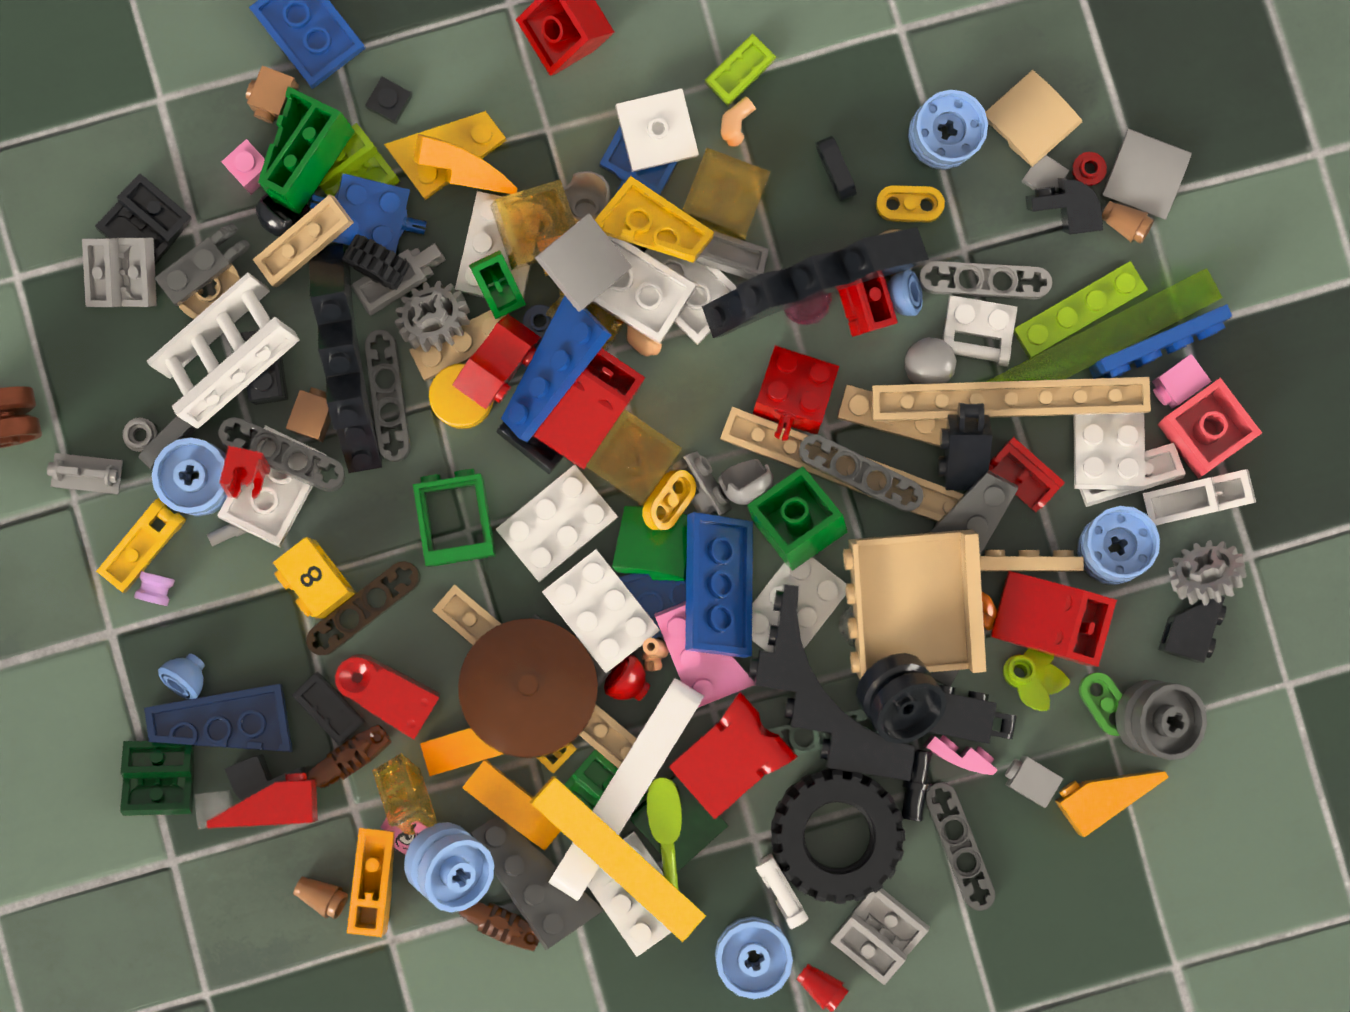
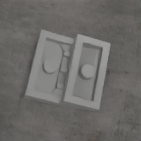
(1147, 173)
(583, 262)
(119, 272)
(880, 934)

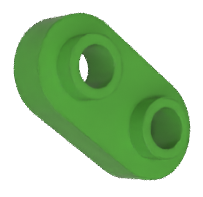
(1103, 704)

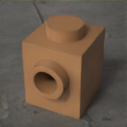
(268, 92)

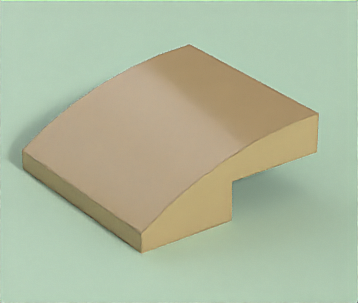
(1032, 118)

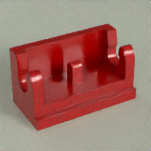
(241, 468)
(1034, 479)

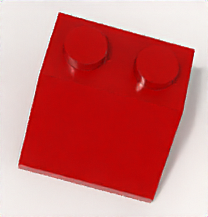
(564, 31)

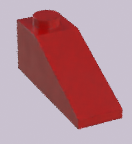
(278, 804)

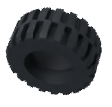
(882, 851)

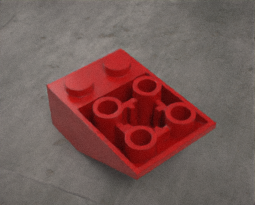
(590, 408)
(1053, 618)

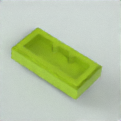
(740, 69)

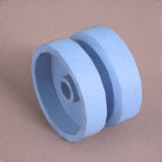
(173, 476)
(449, 867)
(759, 977)

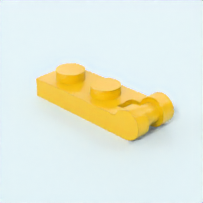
(140, 546)

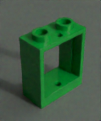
(433, 484)

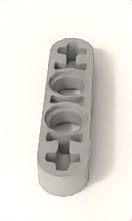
(985, 280)

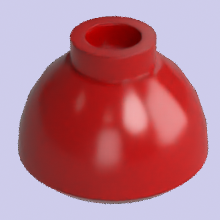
(627, 680)

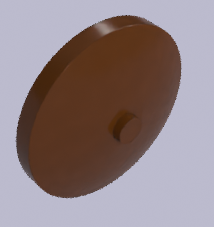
(528, 688)

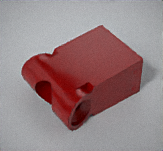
(386, 693)
(731, 757)

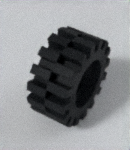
(376, 262)

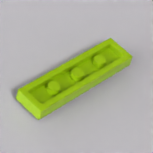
(1080, 310)

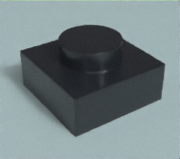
(388, 100)

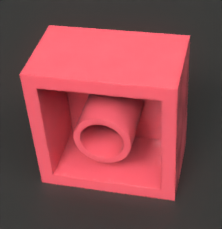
(1209, 428)

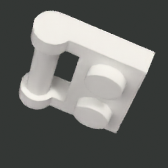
(980, 320)
(786, 898)

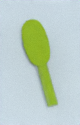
(665, 822)

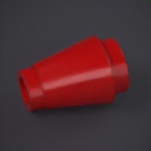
(822, 987)

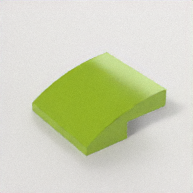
(360, 160)

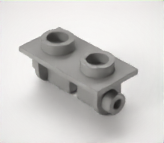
(85, 473)
(711, 496)

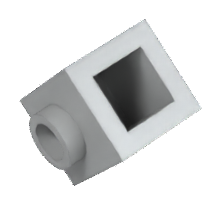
(1032, 780)

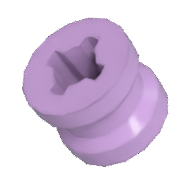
(154, 588)

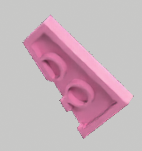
(706, 673)

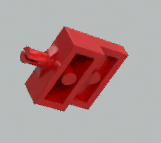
(795, 391)

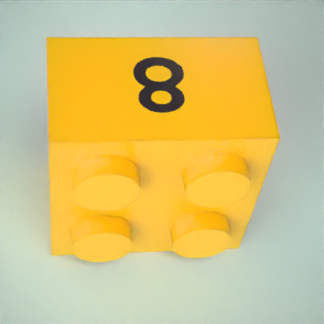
(313, 578)

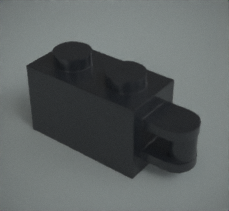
(965, 446)
(972, 717)

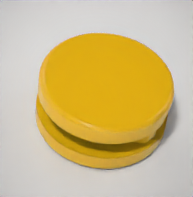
(451, 404)

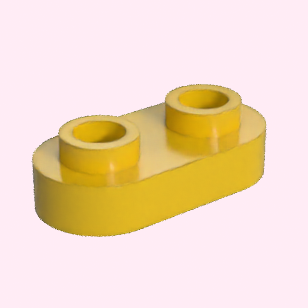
(909, 203)
(667, 502)

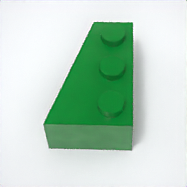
(303, 150)

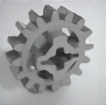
(432, 316)
(1207, 572)

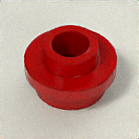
(1082, 176)

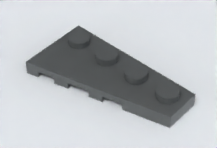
(525, 878)

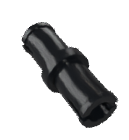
(917, 786)

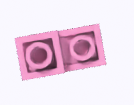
(975, 761)

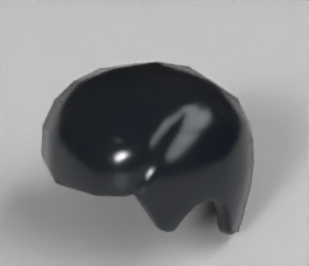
(276, 217)

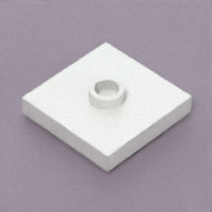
(657, 130)

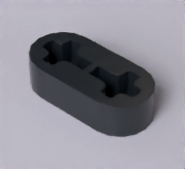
(836, 168)

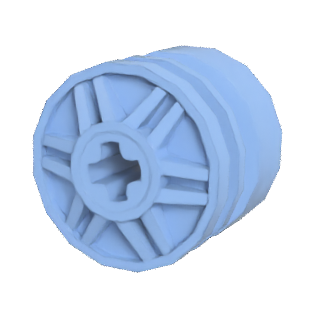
(965, 123)
(1132, 531)

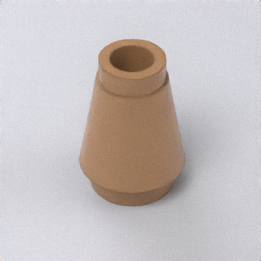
(1127, 221)
(321, 896)

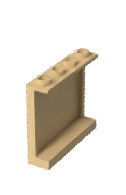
(917, 600)

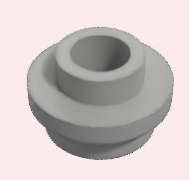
(132, 427)

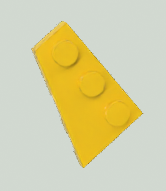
(474, 133)
(652, 222)

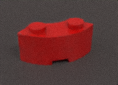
(497, 361)

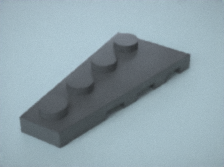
(980, 508)

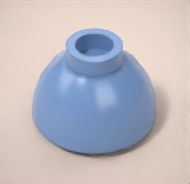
(905, 293)
(183, 676)

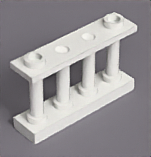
(237, 370)

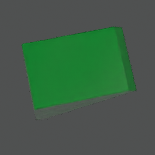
(497, 284)

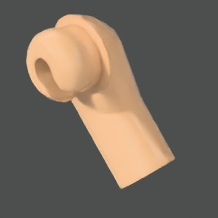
(732, 121)
(642, 343)
(653, 653)

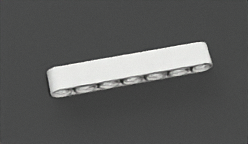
(631, 780)

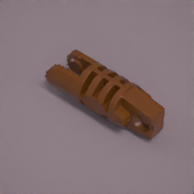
(350, 756)
(501, 925)

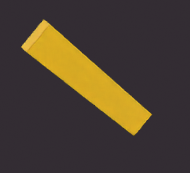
(617, 858)

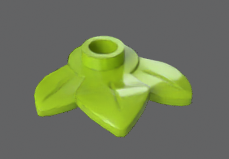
(1039, 678)

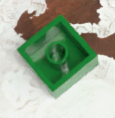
(797, 518)

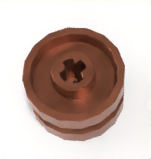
(15, 426)

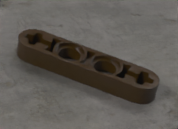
(360, 604)

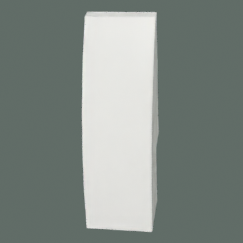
(1199, 497)

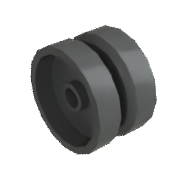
(1161, 719)

